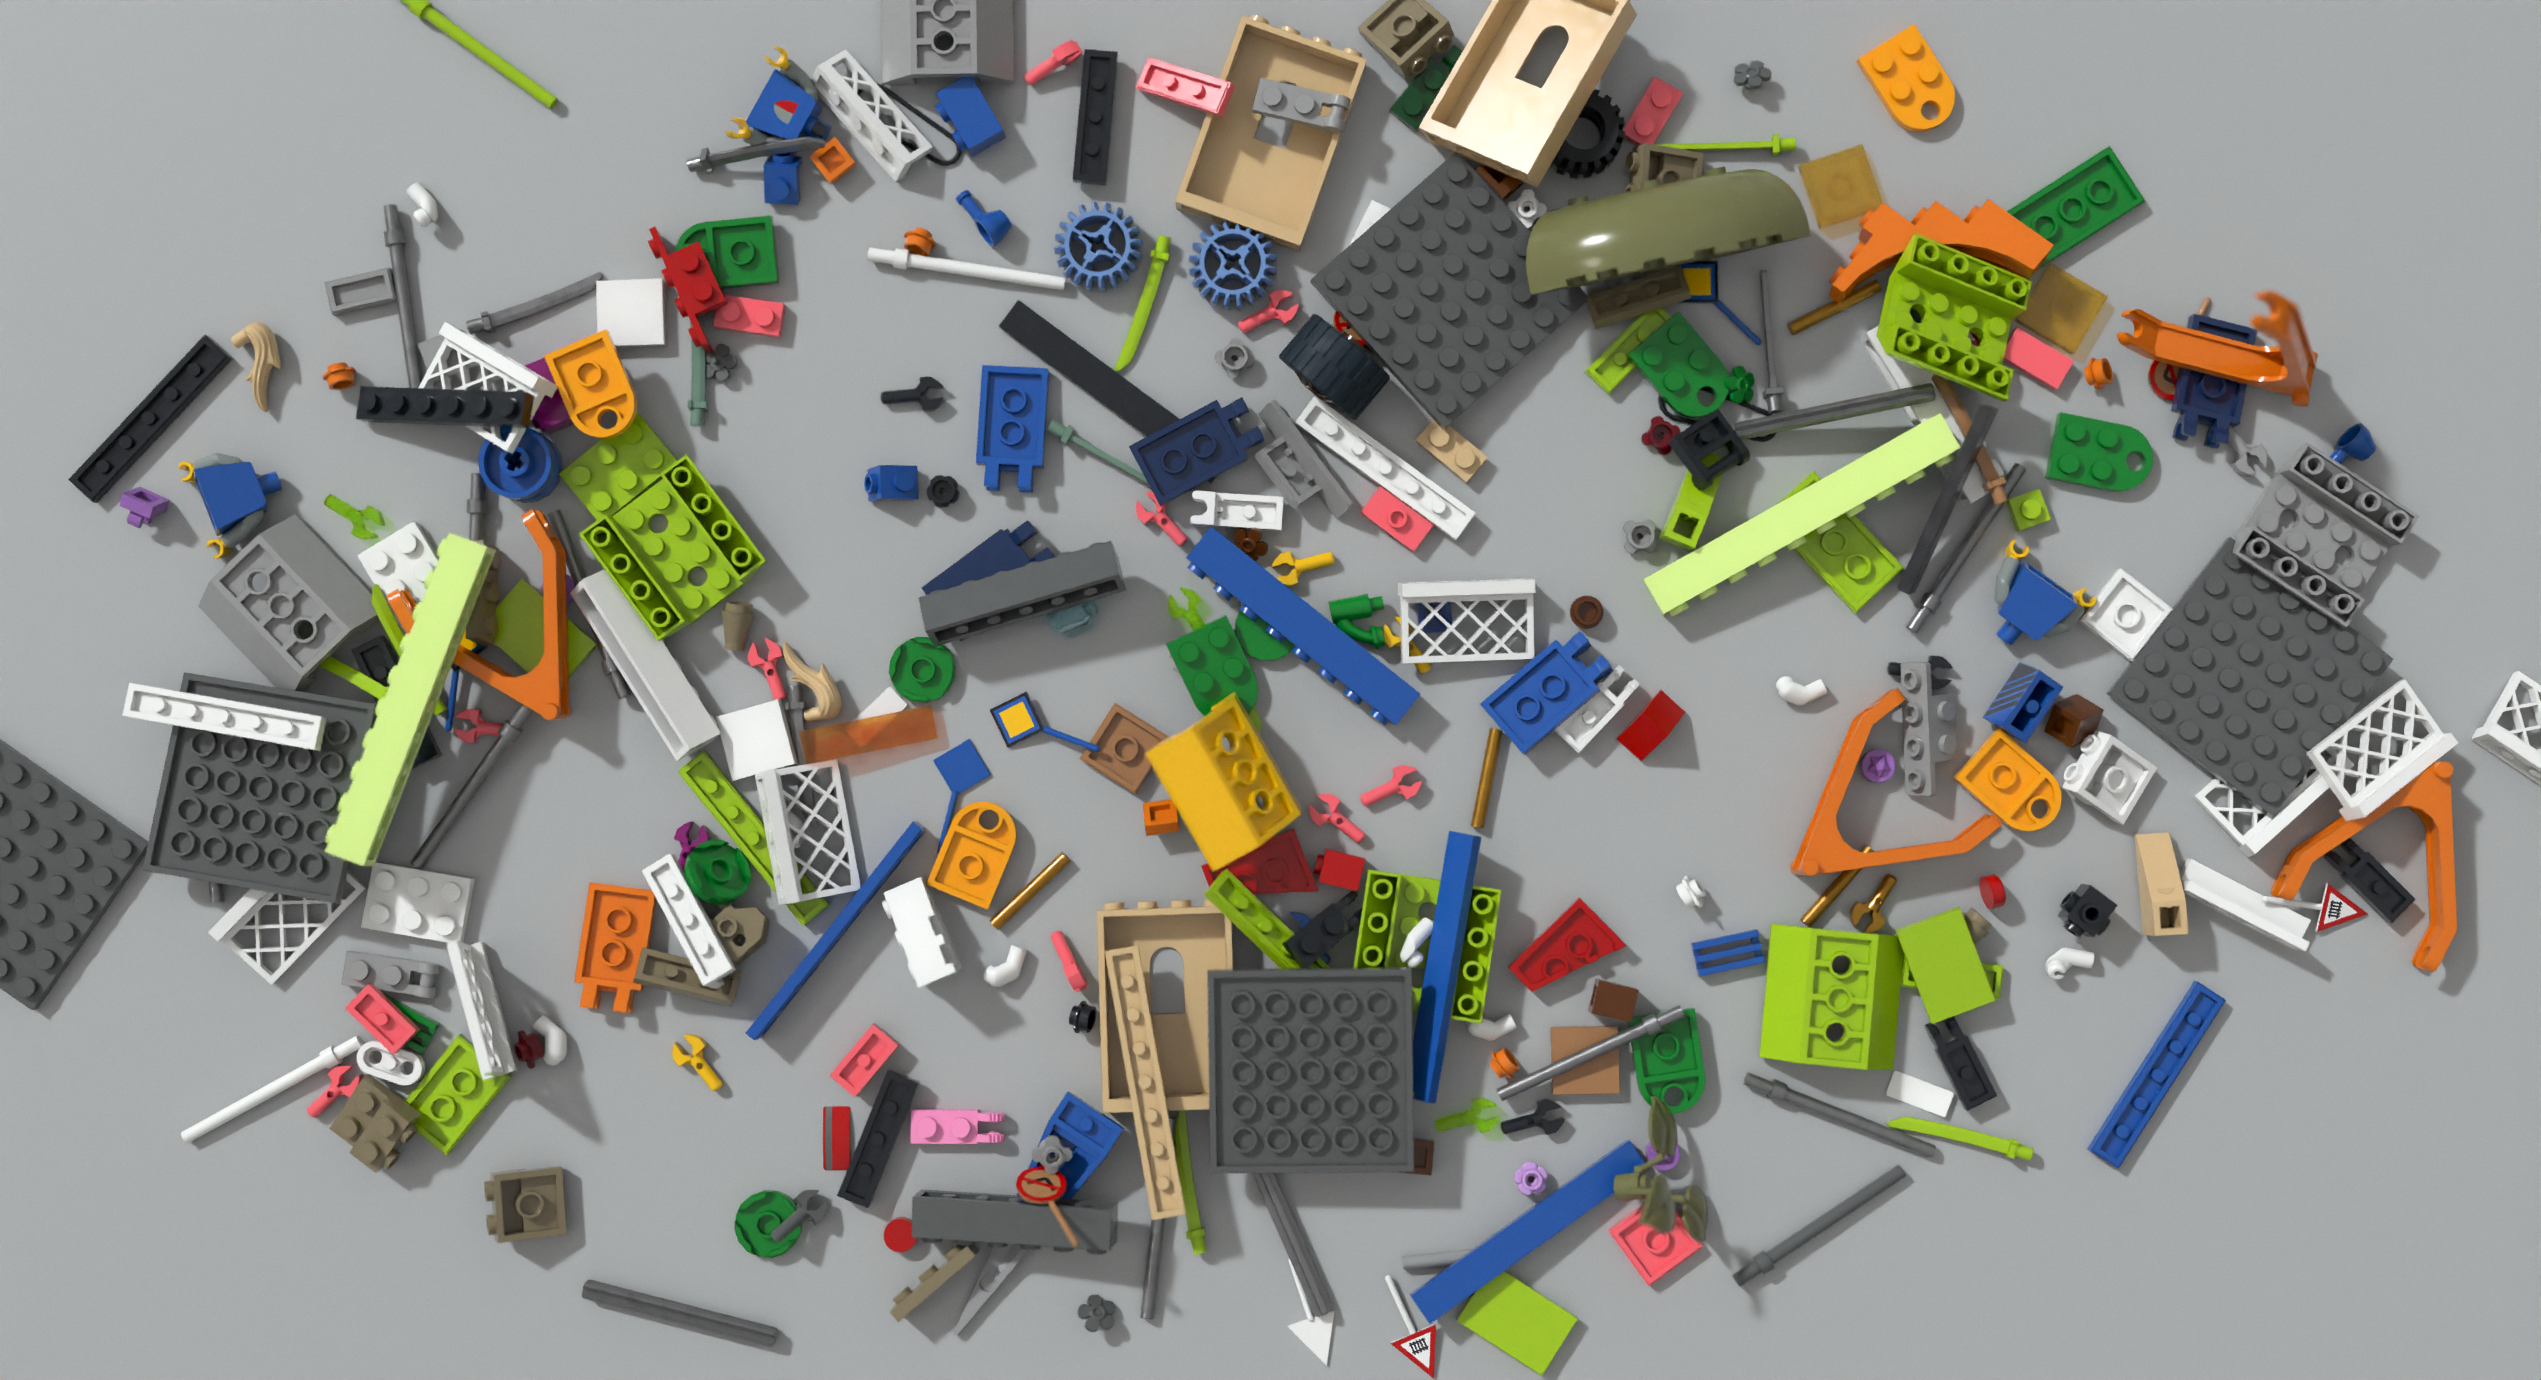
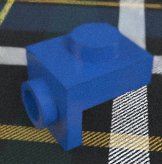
(782, 179)
(891, 483)

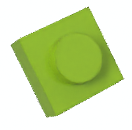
(2028, 510)

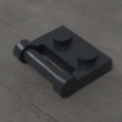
(1704, 439)

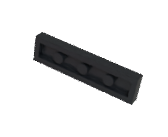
(1095, 117)
(376, 661)
(878, 1138)

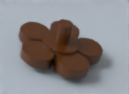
(1250, 542)

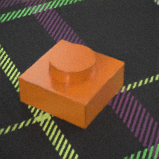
(833, 160)
(1160, 817)

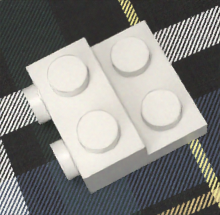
(2108, 776)

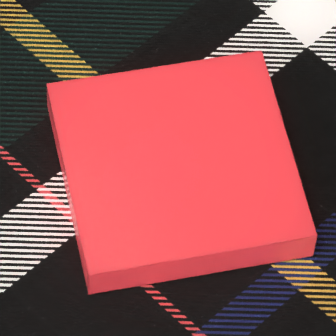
(1652, 1251)

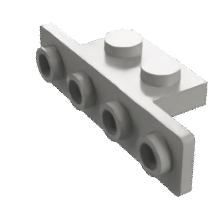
(1296, 466)
(1927, 728)

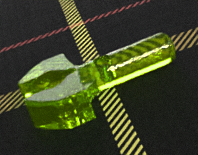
(356, 516)
(1190, 615)
(1469, 1117)

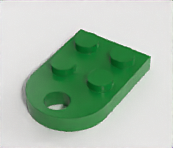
(737, 250)
(1680, 365)
(2095, 454)
(1214, 665)
(1669, 1061)

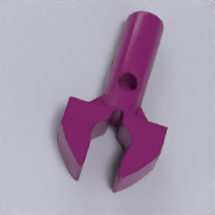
(682, 836)

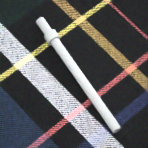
(903, 259)
(328, 1059)

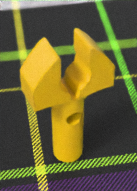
(1301, 565)
(1391, 640)
(697, 1060)

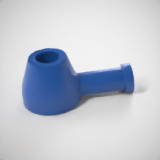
(991, 225)
(2356, 443)

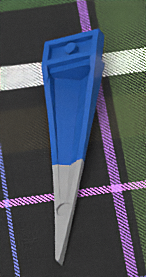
(1090, 1139)

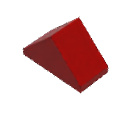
(1651, 725)

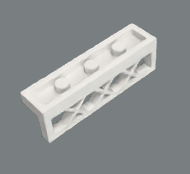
(863, 116)
(2244, 905)
(689, 921)

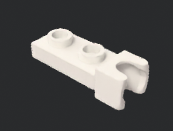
(1239, 511)

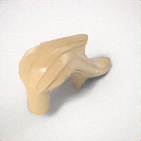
(265, 358)
(821, 684)

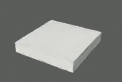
(632, 311)
(2125, 615)
(756, 739)

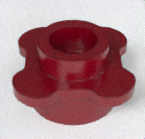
(1651, 437)
(528, 1048)

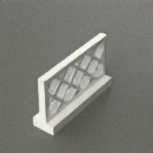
(489, 360)
(1467, 591)
(2503, 743)
(2392, 776)
(2268, 827)
(780, 839)
(251, 905)
(482, 1009)

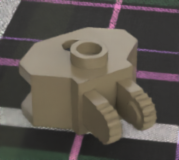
(736, 924)

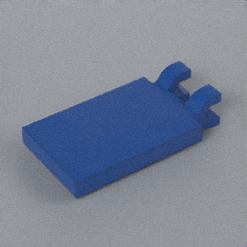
(1012, 423)
(1546, 692)

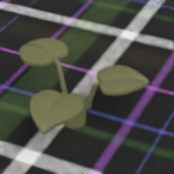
(1659, 1206)

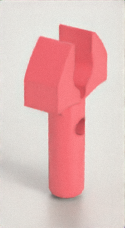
(1063, 55)
(1270, 312)
(1162, 520)
(769, 667)
(483, 726)
(1392, 787)
(1336, 818)
(1071, 969)
(334, 1091)

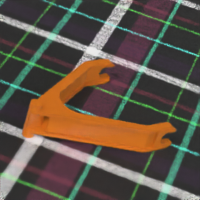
(2276, 369)
(547, 685)
(2431, 800)
(1822, 844)

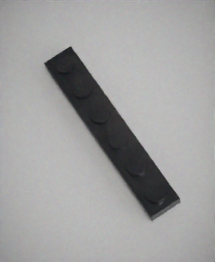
(445, 407)

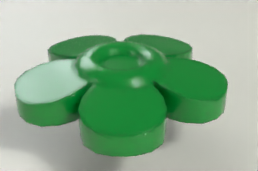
(1740, 384)

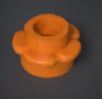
(919, 241)
(2098, 373)
(340, 376)
(1504, 1063)

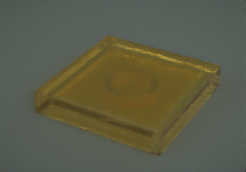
(1840, 186)
(2061, 308)

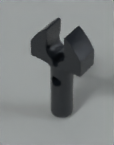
(915, 395)
(1935, 661)
(1534, 1119)

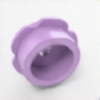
(1531, 1169)

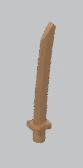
(1984, 463)

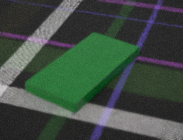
(2080, 203)

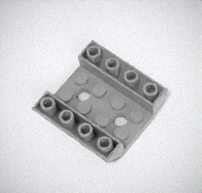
(980, 34)
(2329, 512)
(302, 585)

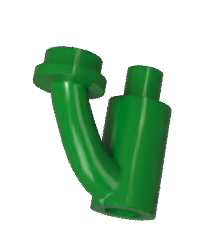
(1355, 608)

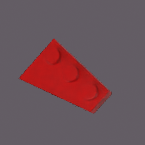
(1271, 867)
(1565, 946)

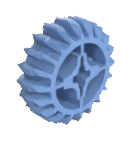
(1104, 234)
(1222, 274)

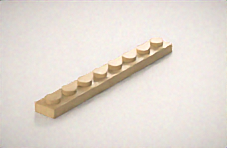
(1145, 1082)

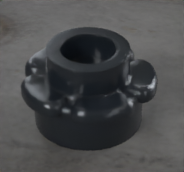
(943, 500)
(1082, 1017)

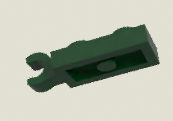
(1422, 91)

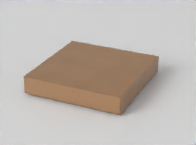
(1123, 747)
(1593, 1077)

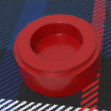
(1992, 891)
(899, 1235)

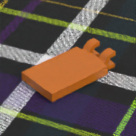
(612, 937)

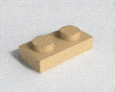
(1451, 450)

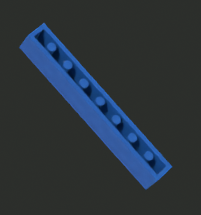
(1301, 625)

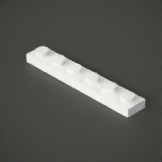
(1384, 468)
(224, 716)

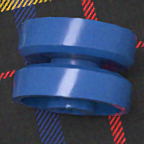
(534, 479)

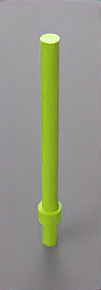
(424, 10)

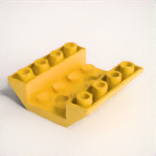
(1219, 787)

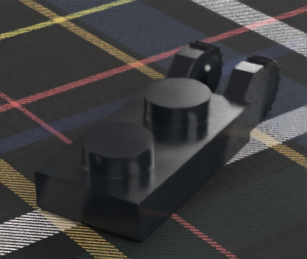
(2371, 881)
(1322, 932)
(1962, 1065)

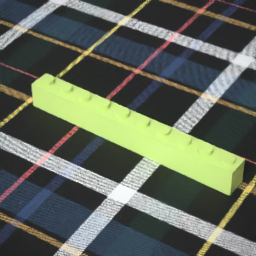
(1802, 513)
(409, 700)

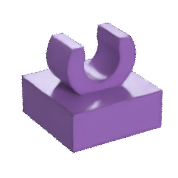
(143, 506)

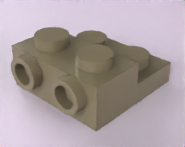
(1407, 34)
(1663, 163)
(376, 1124)
(526, 1204)

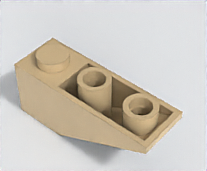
(2160, 886)

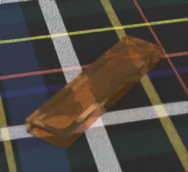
(868, 734)

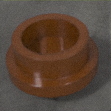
(1586, 612)

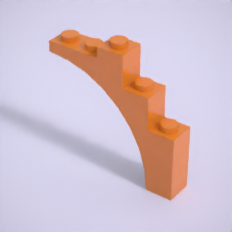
(1985, 234)

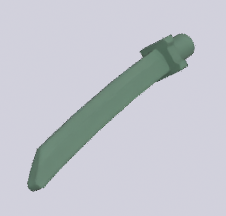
(697, 403)
(1065, 433)

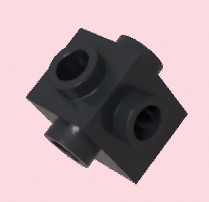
(2086, 911)

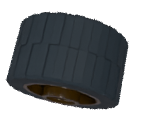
(1334, 366)

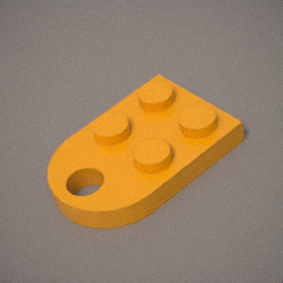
(1907, 77)
(592, 383)
(2009, 782)
(973, 856)

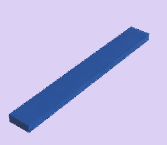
(836, 931)
(1443, 963)
(1524, 1233)

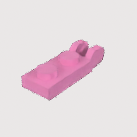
(953, 1126)

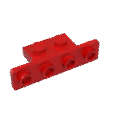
(694, 281)

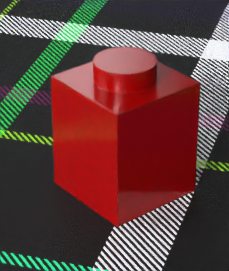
(1339, 869)

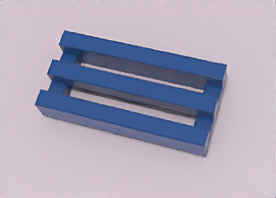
(1755, 946)

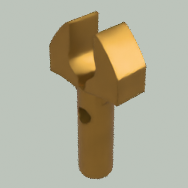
(1873, 905)

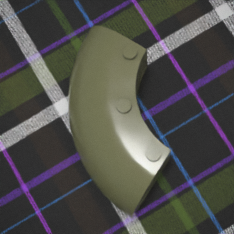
(1661, 228)

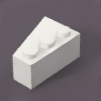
(921, 931)

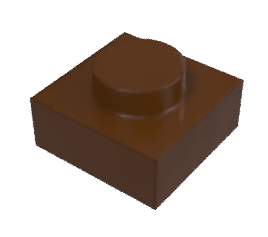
(1423, 1157)

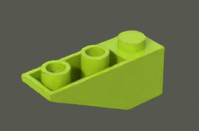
(1690, 511)

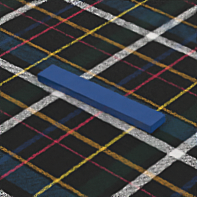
(2156, 1074)

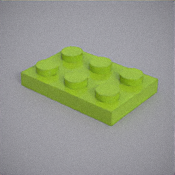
(618, 469)

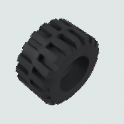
(1611, 132)

